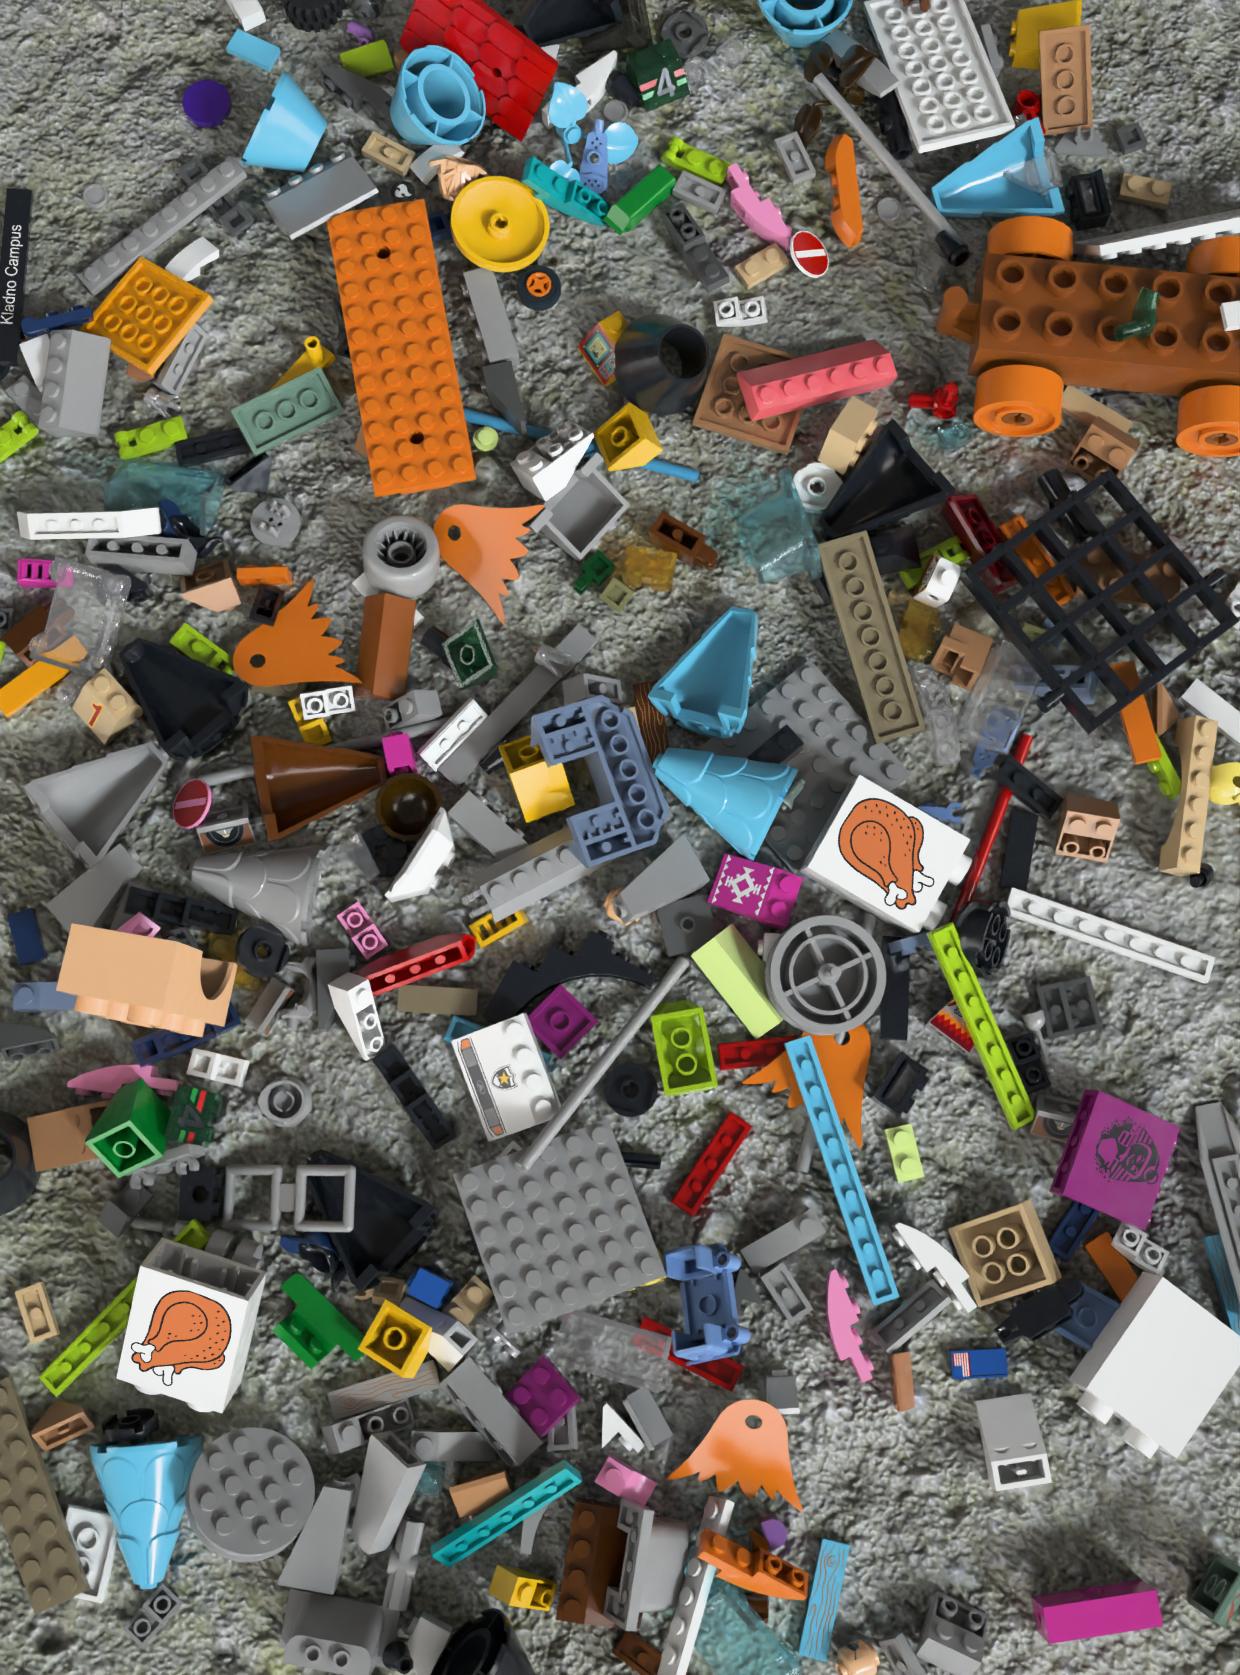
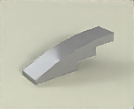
(876, 79)

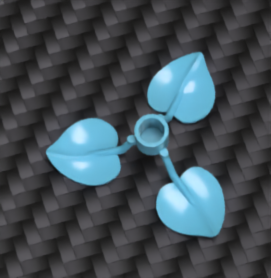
(570, 105)

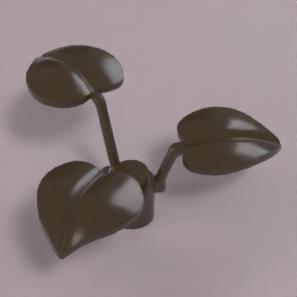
(853, 66)

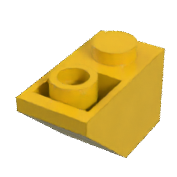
(522, 1588)

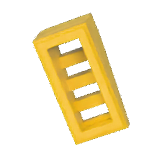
(480, 937)

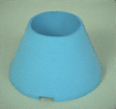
(804, 27)
(437, 99)
(286, 130)

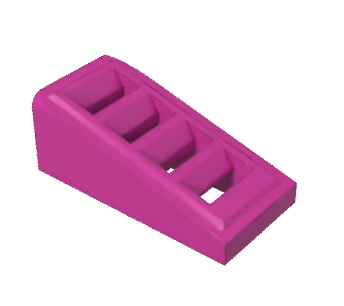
(34, 565)

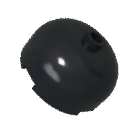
(977, 926)

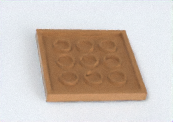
(723, 405)

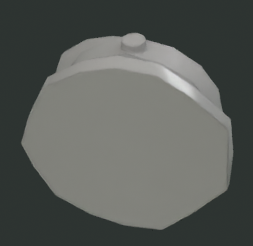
(285, 1101)

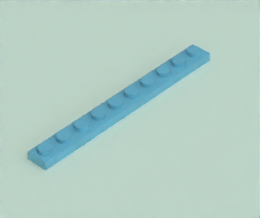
(841, 1170)

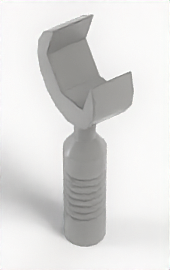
(155, 1225)

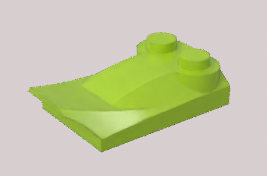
(683, 1048)

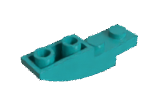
(565, 196)

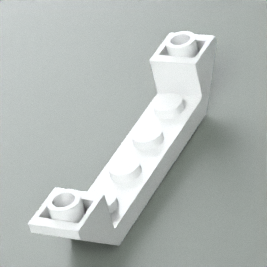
(89, 524)

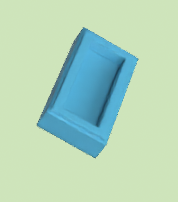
(253, 50)

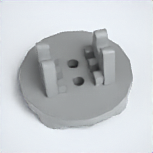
(269, 532)

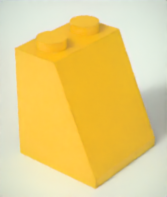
(1025, 43)
(536, 787)

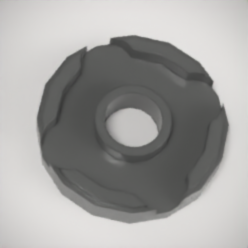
(688, 22)

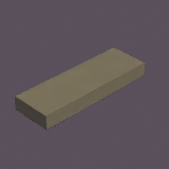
(438, 1000)

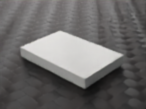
(96, 1547)

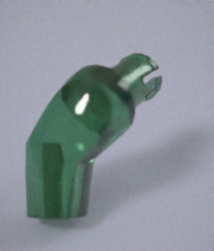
(1142, 317)

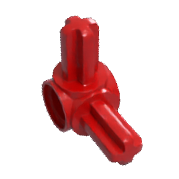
(1029, 104)
(941, 402)

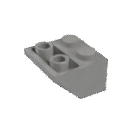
(953, 1636)

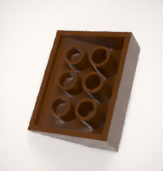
(592, 1563)

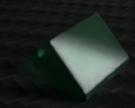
(470, 656)

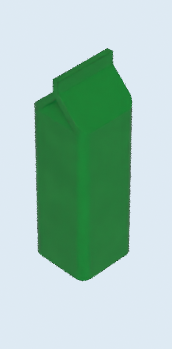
(640, 200)

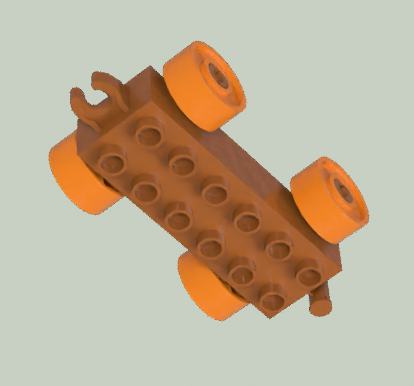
(1052, 325)

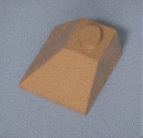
(212, 586)

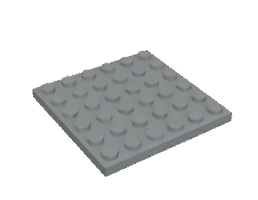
(833, 753)
(560, 1229)

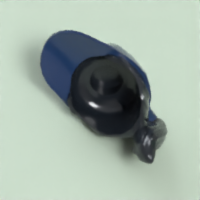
(179, 526)
(319, 1251)

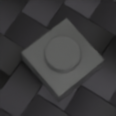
(1130, 138)

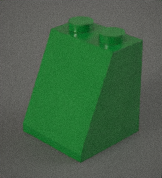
(130, 1129)

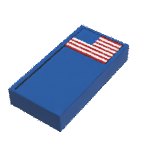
(978, 1363)

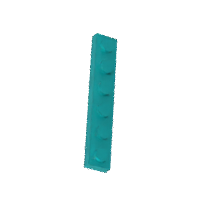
(506, 1513)

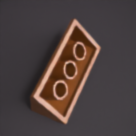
(385, 647)

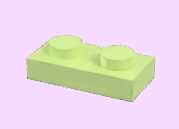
(904, 1153)

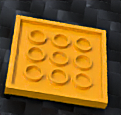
(148, 314)

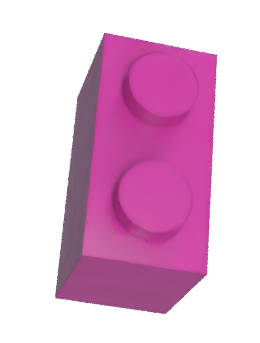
(399, 753)

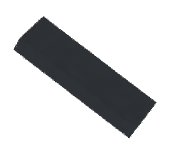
(211, 447)
(1018, 850)

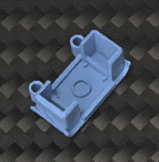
(706, 1302)

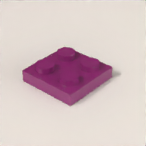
(561, 1021)
(543, 1396)

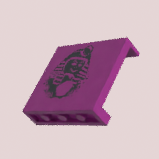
(1115, 1158)

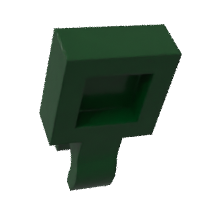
(595, 570)

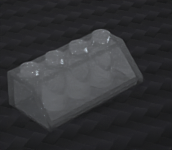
(998, 700)
(612, 1350)

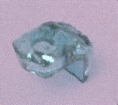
(954, 436)

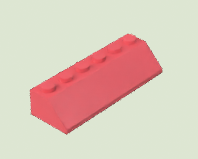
(816, 379)

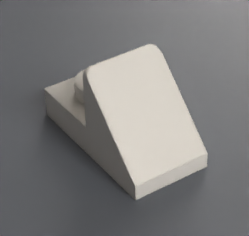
(615, 1423)

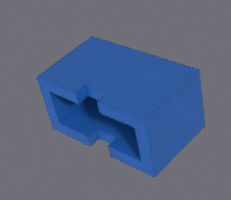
(429, 1286)

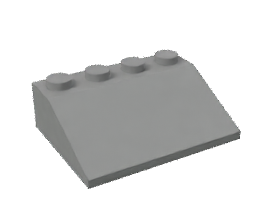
(318, 194)

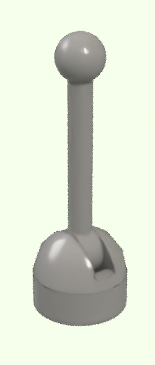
(1035, 1021)

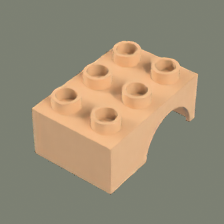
(145, 980)

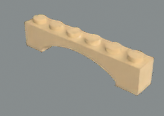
(1184, 845)

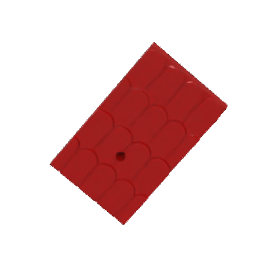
(504, 60)

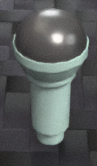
(792, 793)

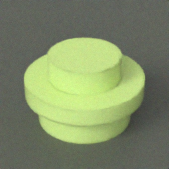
(485, 439)

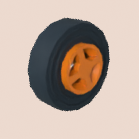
(542, 279)

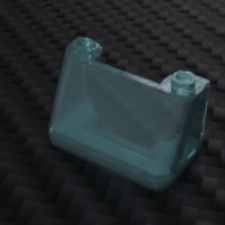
(738, 1639)

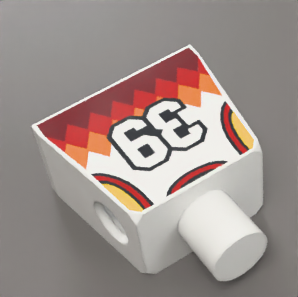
(937, 580)

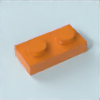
(254, 575)

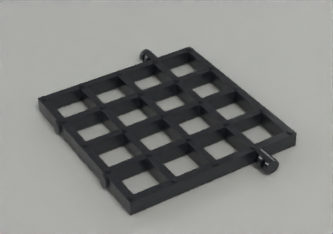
(1099, 600)

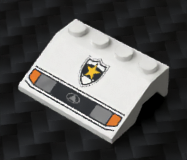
(507, 1077)

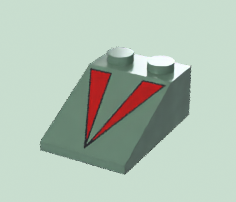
(1219, 1592)

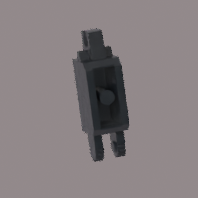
(1040, 1313)

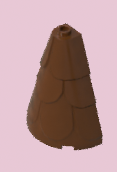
(309, 781)

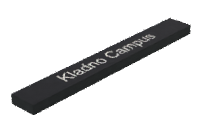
(13, 272)

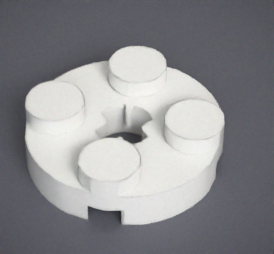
(828, 480)

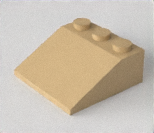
(1005, 1253)

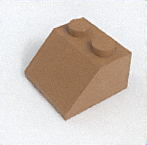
(480, 1491)

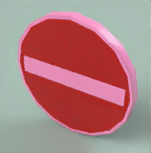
(192, 804)

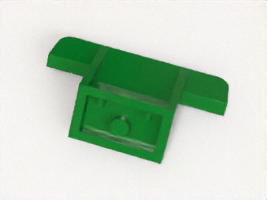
(315, 1325)

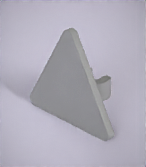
(1081, 144)

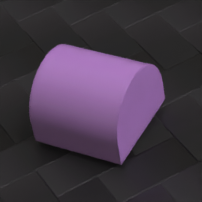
(773, 1531)

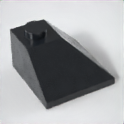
(895, 549)

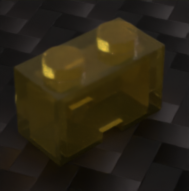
(649, 569)
(919, 625)

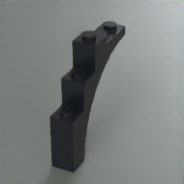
(594, 959)

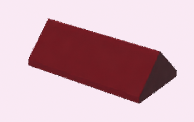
(978, 536)

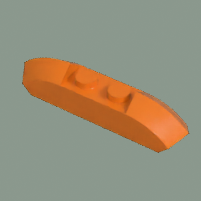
(846, 201)

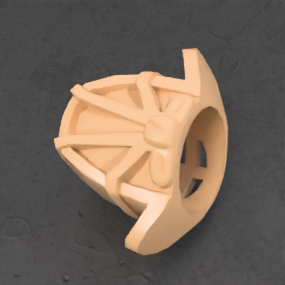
(455, 174)

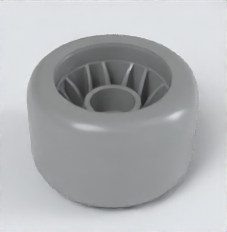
(401, 556)

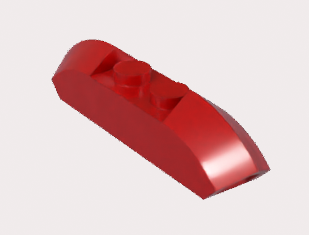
(418, 961)

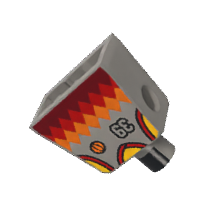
(951, 1027)

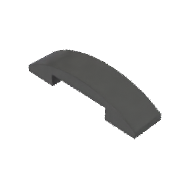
(224, 210)

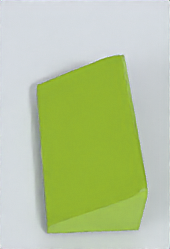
(368, 59)

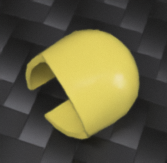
(1225, 784)

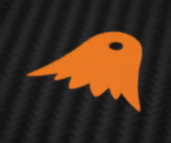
(485, 546)
(292, 648)
(842, 1067)
(745, 1453)

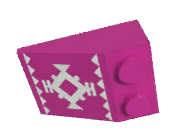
(755, 891)

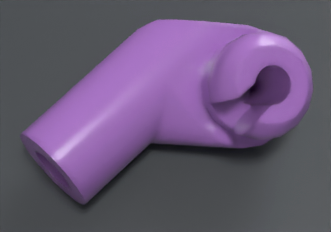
(363, 33)

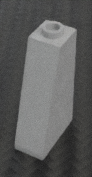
(665, 880)
(98, 890)
(385, 1491)
(321, 1545)

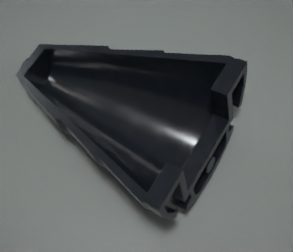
(559, 20)
(884, 487)
(183, 698)
(387, 1221)

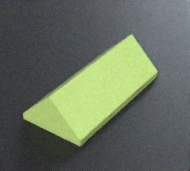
(739, 979)

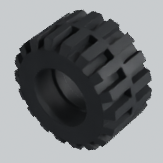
(313, 13)

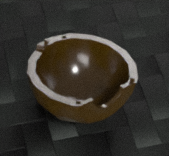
(407, 805)

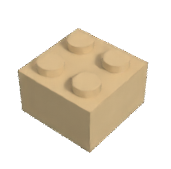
(849, 435)

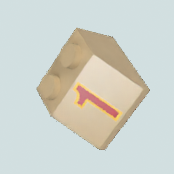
(106, 707)

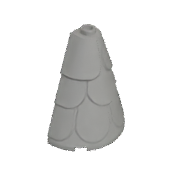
(97, 798)
(267, 885)

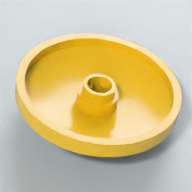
(499, 224)

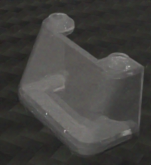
(82, 617)

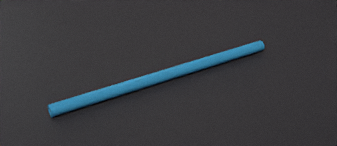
(536, 433)

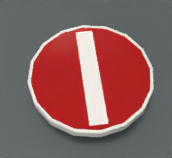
(809, 254)

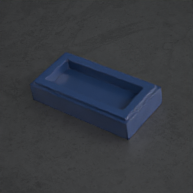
(27, 937)

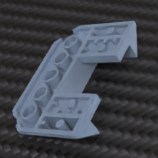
(620, 772)

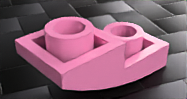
(362, 930)

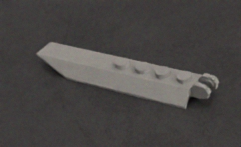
(530, 875)
(1220, 1163)

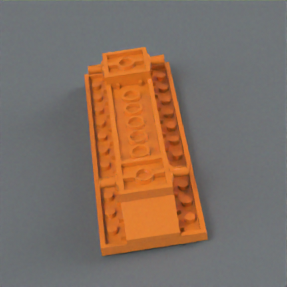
(400, 349)

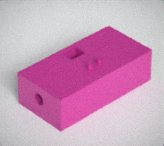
(1096, 1611)

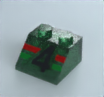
(657, 75)
(193, 1116)

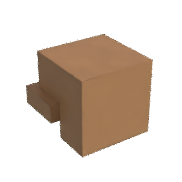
(962, 655)

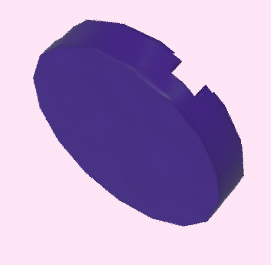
(206, 103)

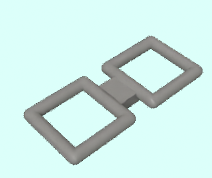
(289, 1197)

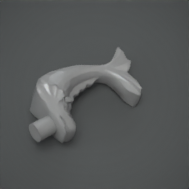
(308, 1006)

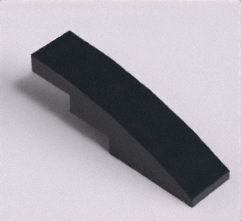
(181, 911)
(895, 1000)
(414, 1097)

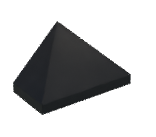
(251, 476)
(266, 605)

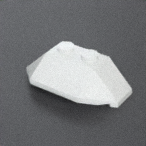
(426, 861)

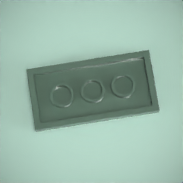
(287, 411)

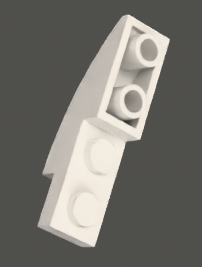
(591, 82)
(930, 1254)

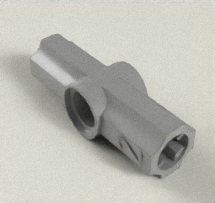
(403, 1564)

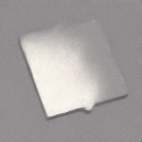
(354, 863)

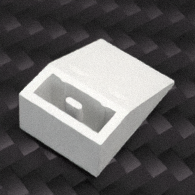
(552, 460)
(1012, 1442)

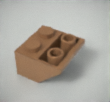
(1102, 449)
(1086, 828)

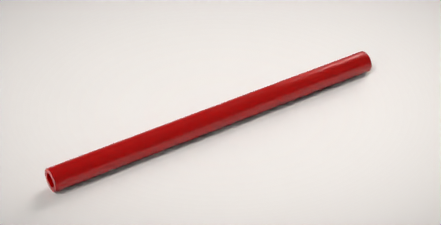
(990, 832)

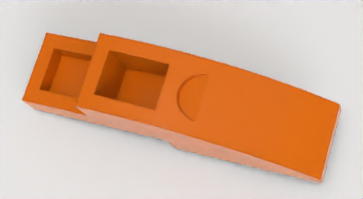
(756, 1571)

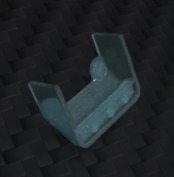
(145, 483)

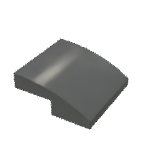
(1069, 1007)

